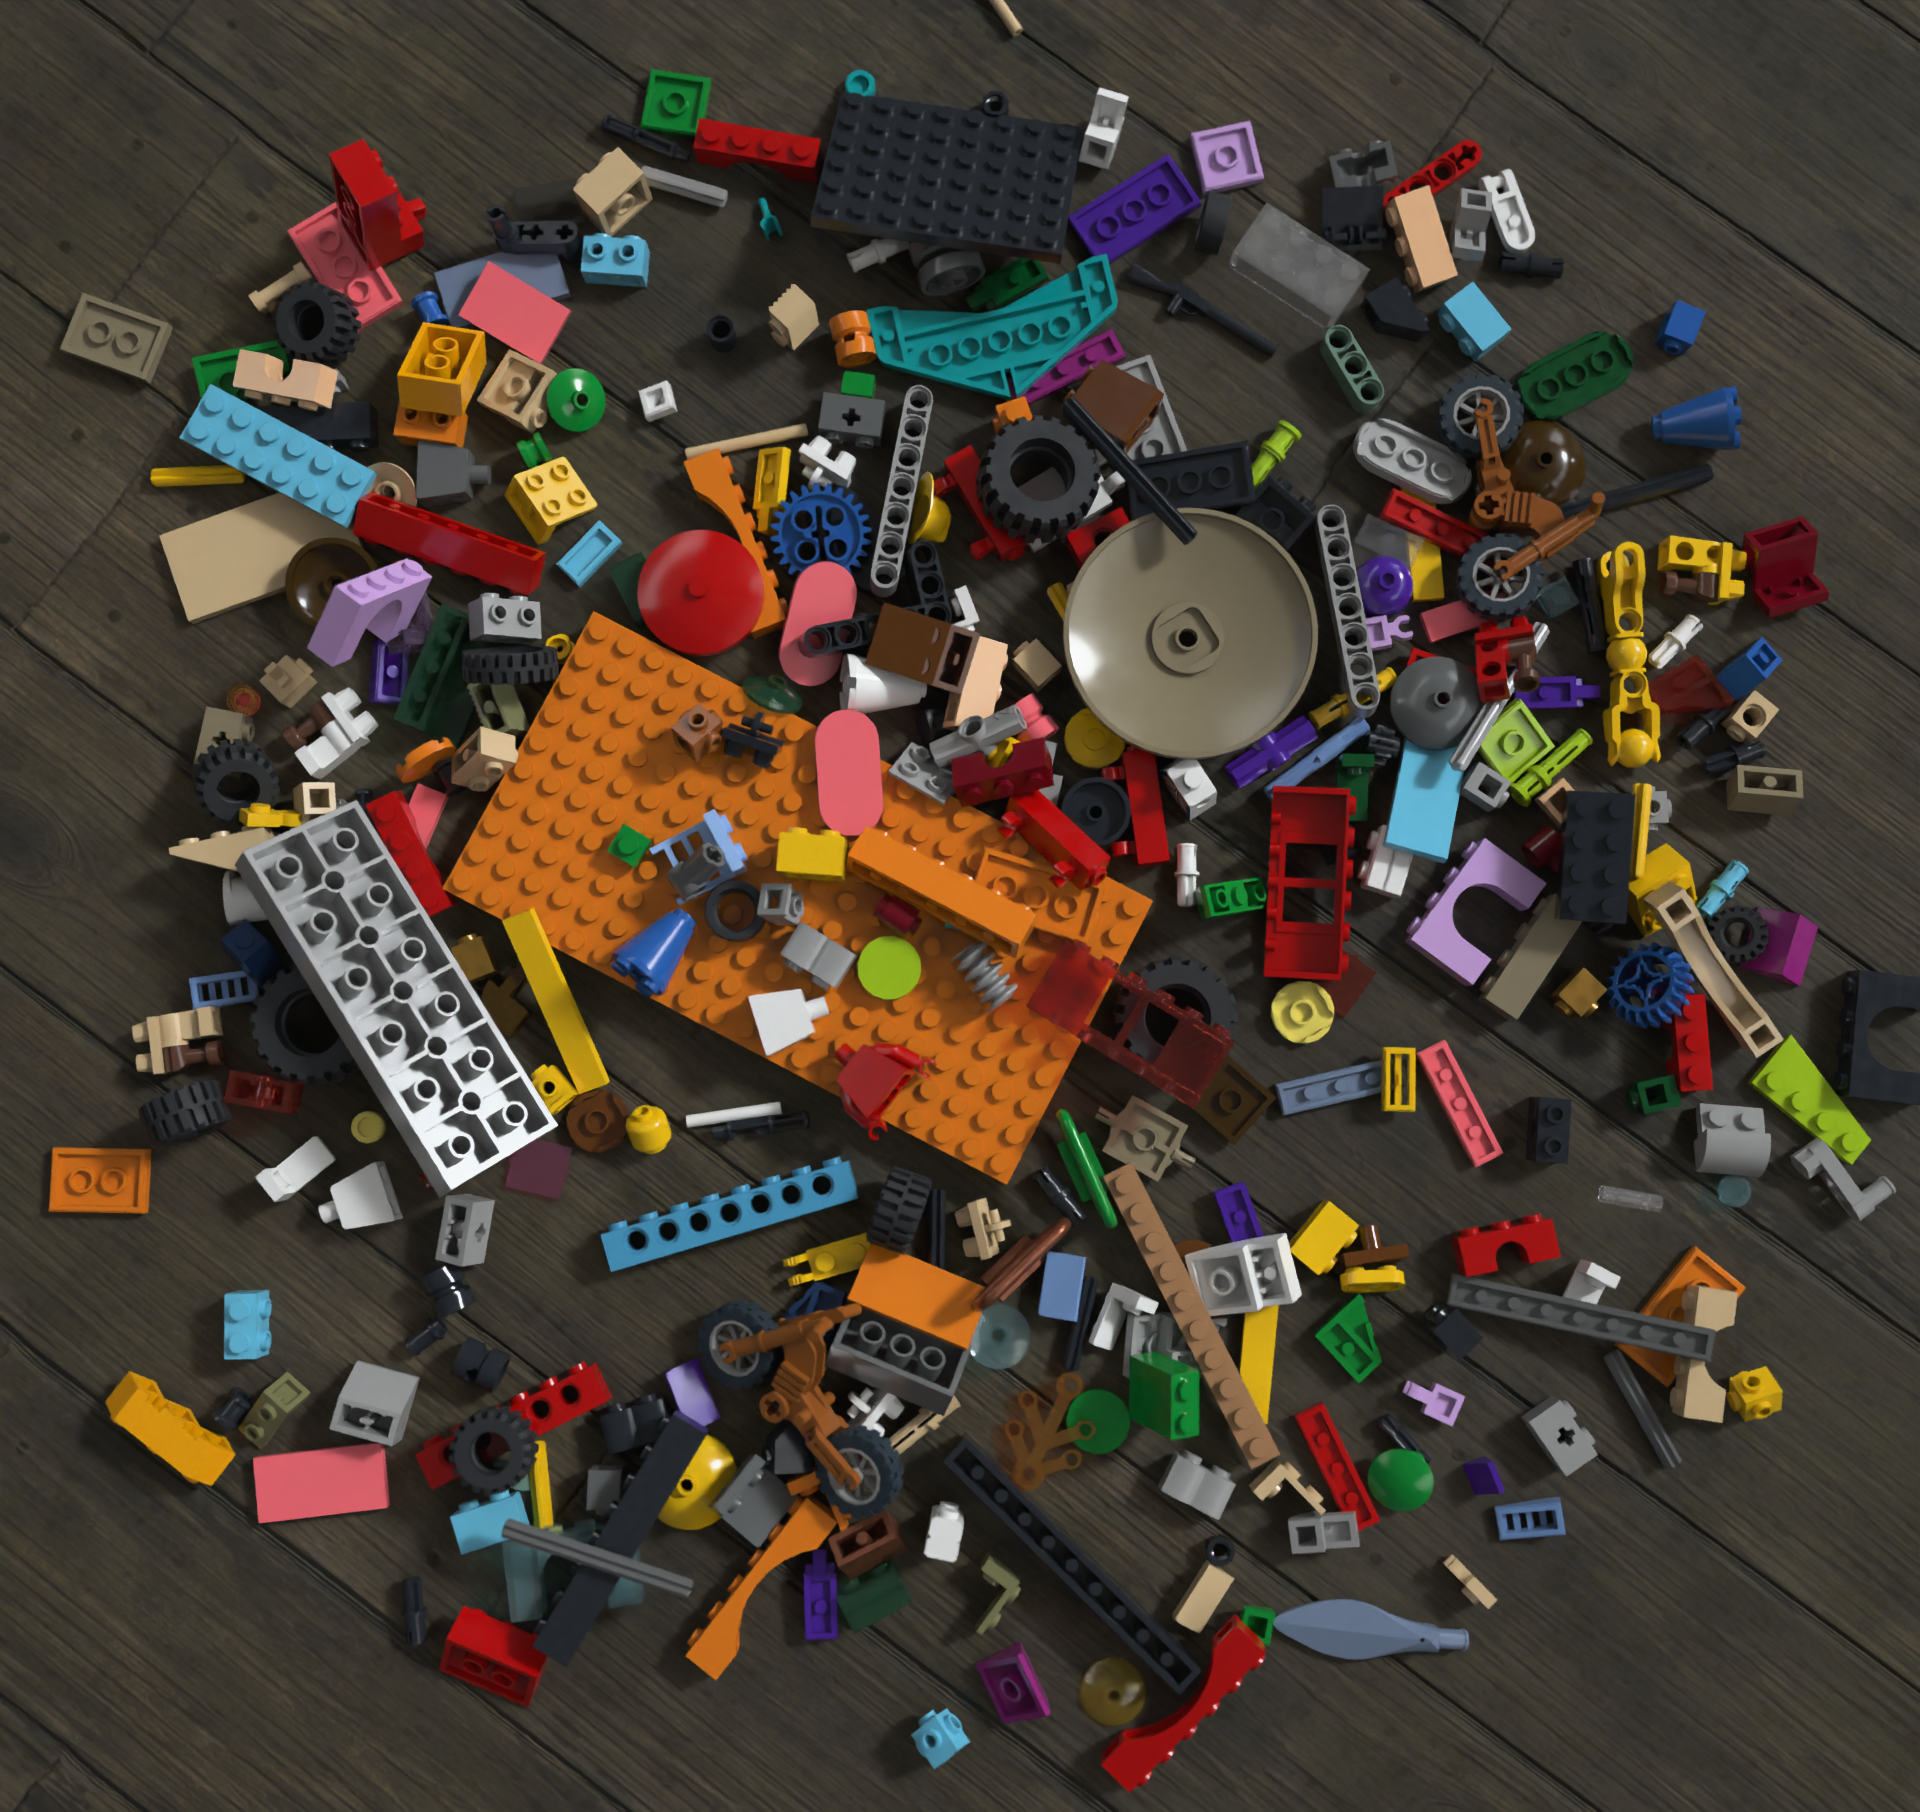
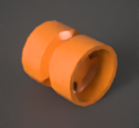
(853, 343)

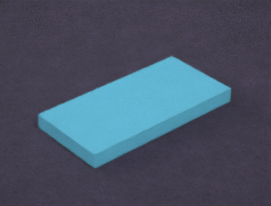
(1423, 803)

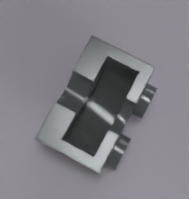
(1365, 167)

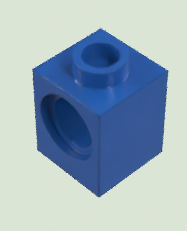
(1679, 328)

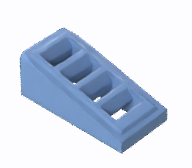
(197, 995)
(1528, 1507)

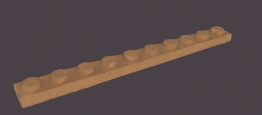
(1191, 1315)

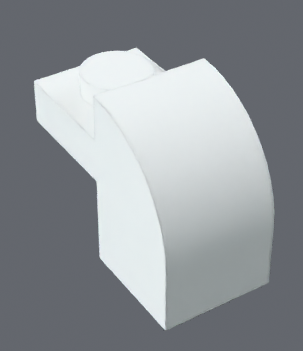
(1103, 128)

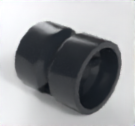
(447, 1290)
(480, 1365)

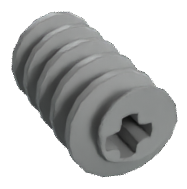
(985, 975)

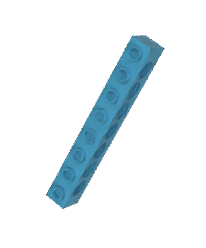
(623, 1254)

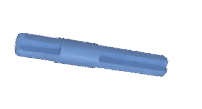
(1320, 755)

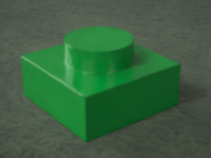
(629, 846)

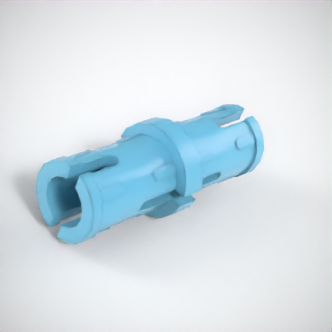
(1722, 889)

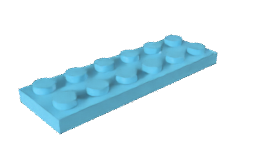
(278, 456)

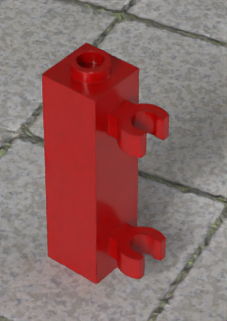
(961, 474)
(1147, 818)
(1056, 838)

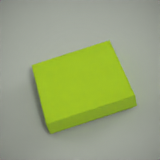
(1514, 742)

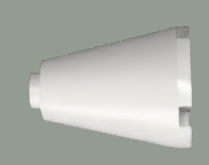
(875, 689)

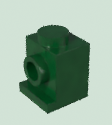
(1663, 1090)

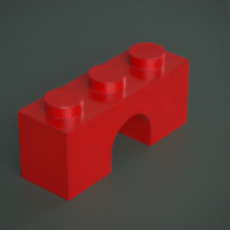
(1691, 1048)
(1477, 1249)

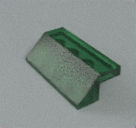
(436, 693)

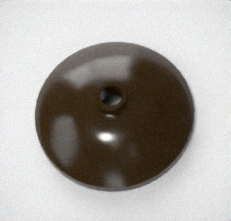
(1553, 481)
(315, 570)

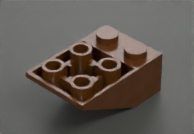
(922, 648)

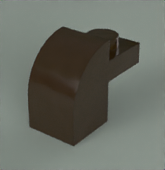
(502, 1004)

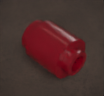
(898, 915)

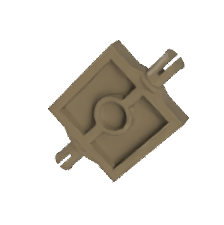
(1145, 1138)

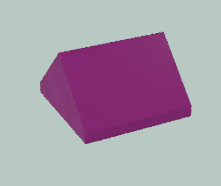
(1787, 946)
(1014, 1685)

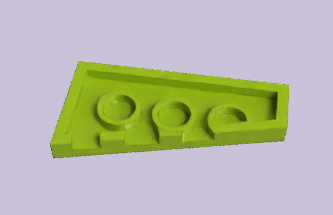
(1806, 1097)

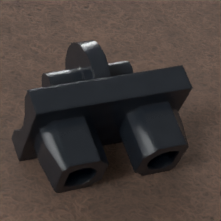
(738, 737)

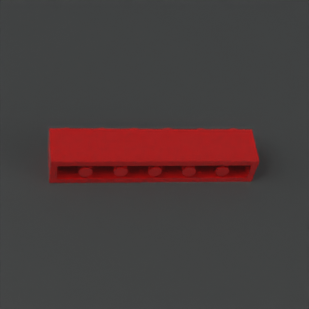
(449, 543)

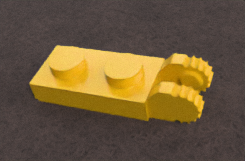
(830, 1259)

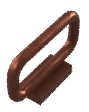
(1017, 1265)

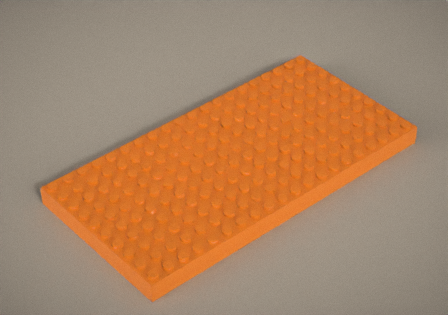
(610, 759)

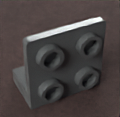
(753, 1500)

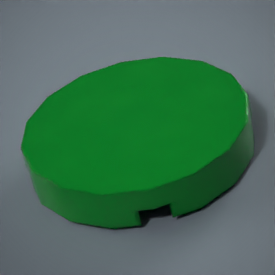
(1107, 1414)

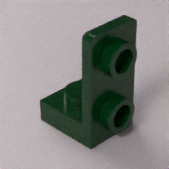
(1353, 774)

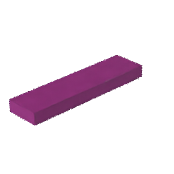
(1074, 366)

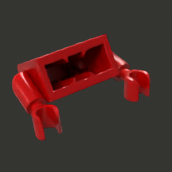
(875, 1079)

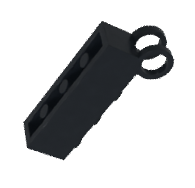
(341, 427)

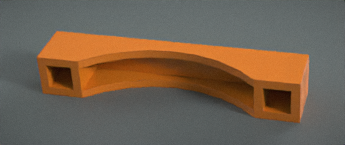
(713, 485)
(720, 1639)

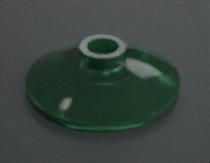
(772, 694)

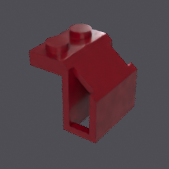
(1783, 567)

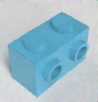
(615, 260)
(1473, 322)
(246, 1324)
(482, 1523)

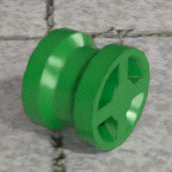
(534, 451)

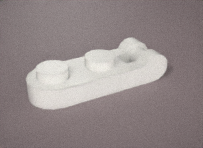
(1509, 212)

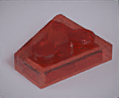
(1689, 689)

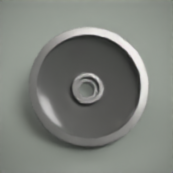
(1416, 705)

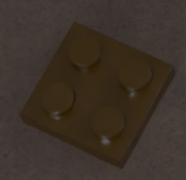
(1233, 1101)

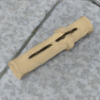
(919, 1431)

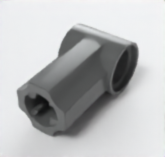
(692, 873)

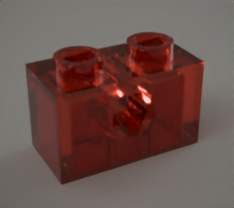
(263, 1091)

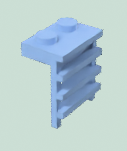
(716, 831)

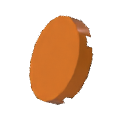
(423, 759)

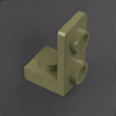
(272, 1409)
(997, 1574)

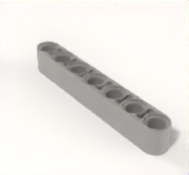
(904, 477)
(1348, 596)

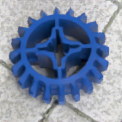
(1660, 992)

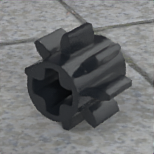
(1381, 744)

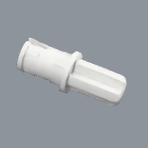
(1675, 641)
(1186, 874)

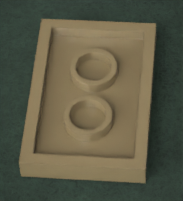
(116, 338)

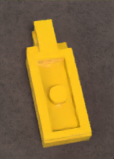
(771, 487)

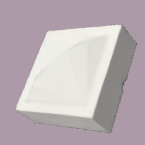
(657, 401)

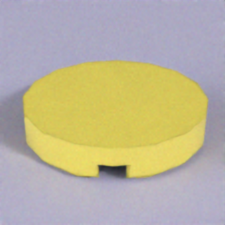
(1302, 1012)

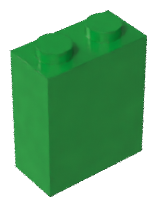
(1164, 1395)

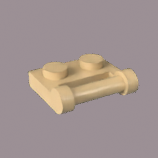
(268, 297)

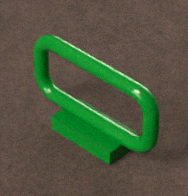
(1084, 1168)

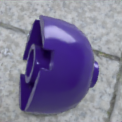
(1384, 586)

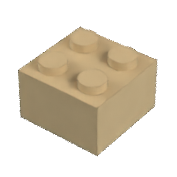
(612, 192)

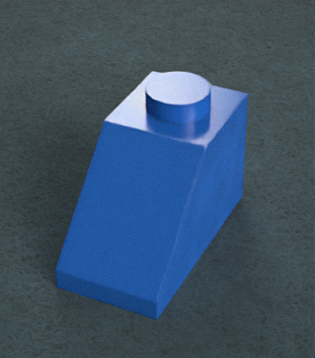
(1749, 668)

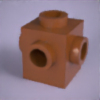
(698, 732)

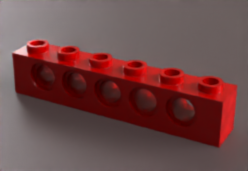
(592, 1393)

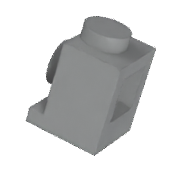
(1495, 784)
(788, 907)

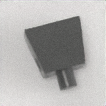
(447, 474)

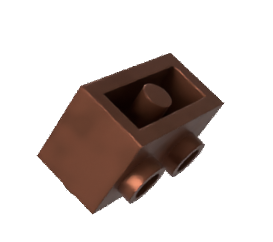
(868, 1544)

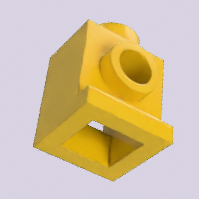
(564, 1090)

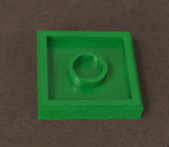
(675, 103)

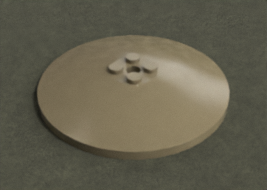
(1227, 589)

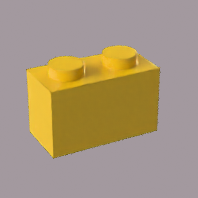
(1323, 1237)

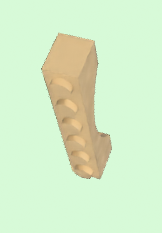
(1729, 996)

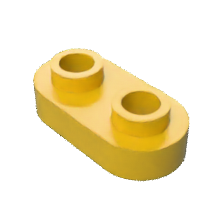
(1381, 1280)

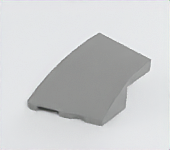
(1160, 1334)

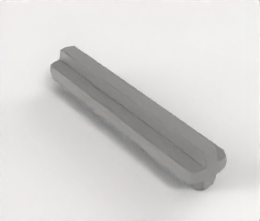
(685, 187)

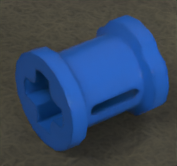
(428, 309)

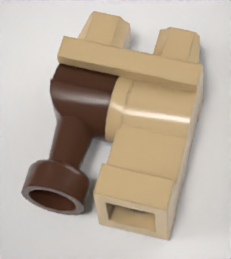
(170, 1041)

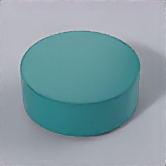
(860, 82)

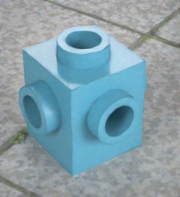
(939, 1737)

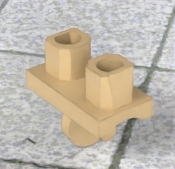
(986, 1226)

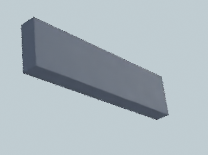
(1332, 1087)

